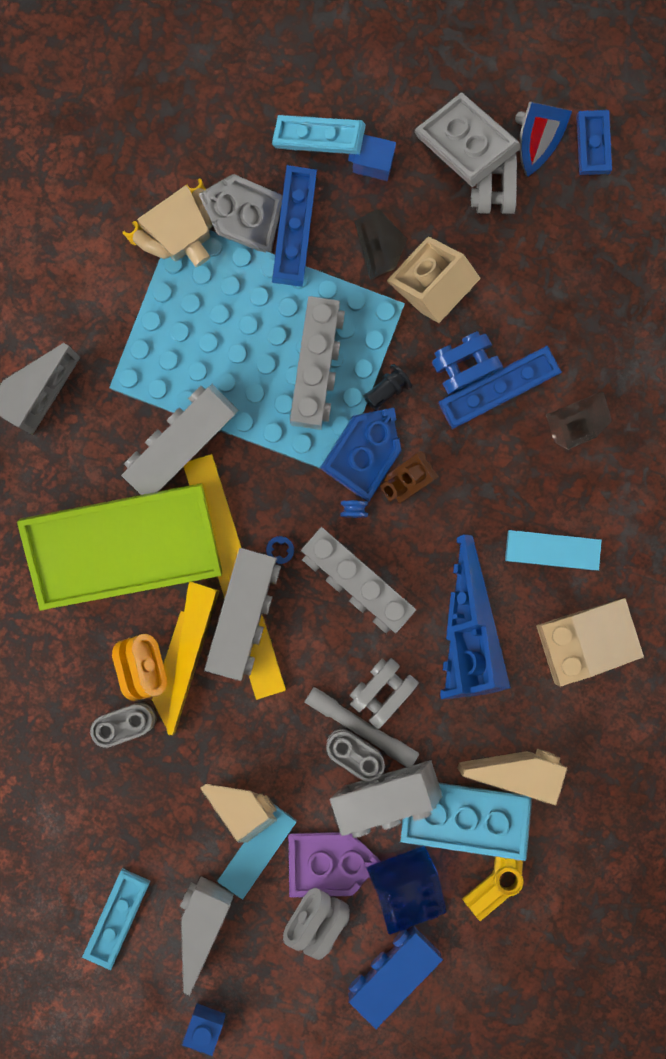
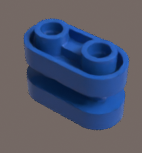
(473, 346)

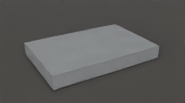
(467, 139)

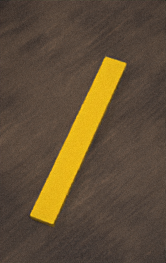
(265, 674)

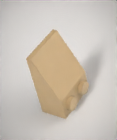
(590, 642)
(522, 772)

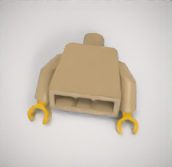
(175, 227)

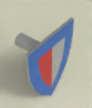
(540, 133)

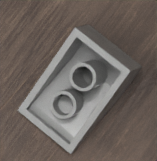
(33, 389)
(203, 916)

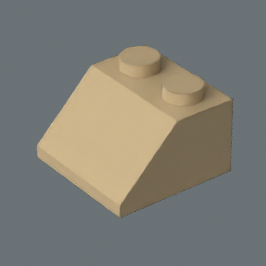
(434, 278)
(241, 810)

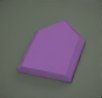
(327, 863)

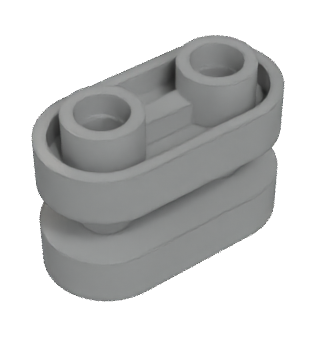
(483, 197)
(364, 694)
(123, 724)
(355, 754)
(316, 924)

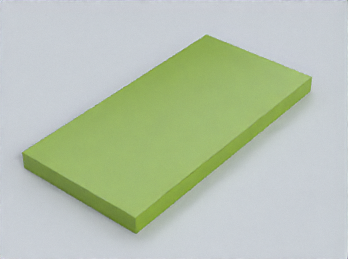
(120, 547)

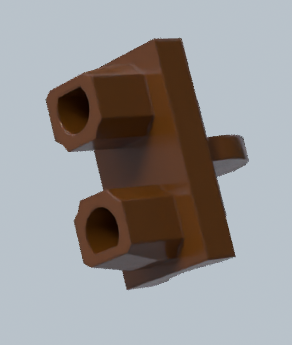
(408, 478)

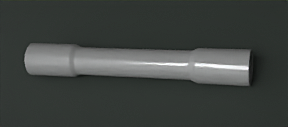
(391, 746)

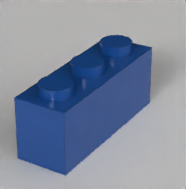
(393, 976)

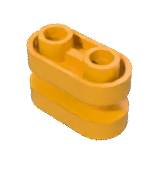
(139, 667)

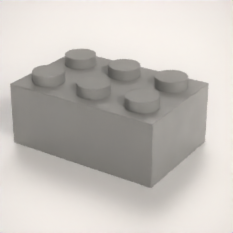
(388, 799)

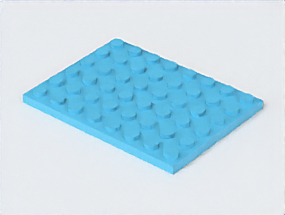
(245, 338)

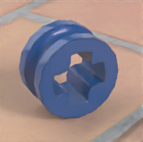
(354, 509)
(281, 540)

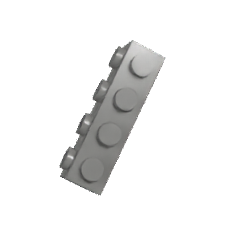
(314, 363)
(180, 441)
(358, 580)
(241, 614)

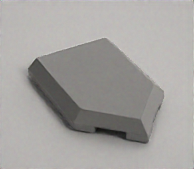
(243, 212)

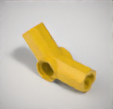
(489, 893)

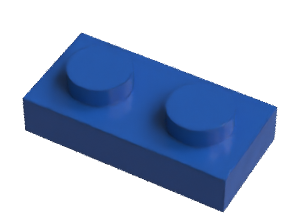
(594, 142)

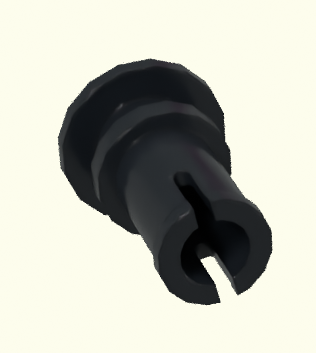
(389, 386)

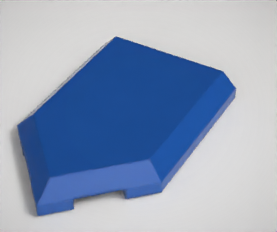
(364, 452)

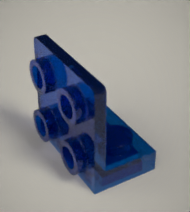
(407, 889)

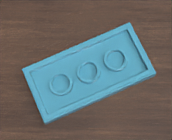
(474, 823)

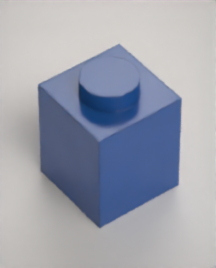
(374, 158)
(204, 1029)

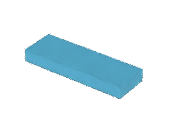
(319, 134)
(553, 550)
(255, 855)
(116, 919)

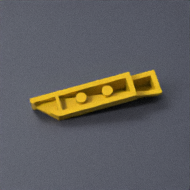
(185, 652)

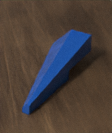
(475, 655)

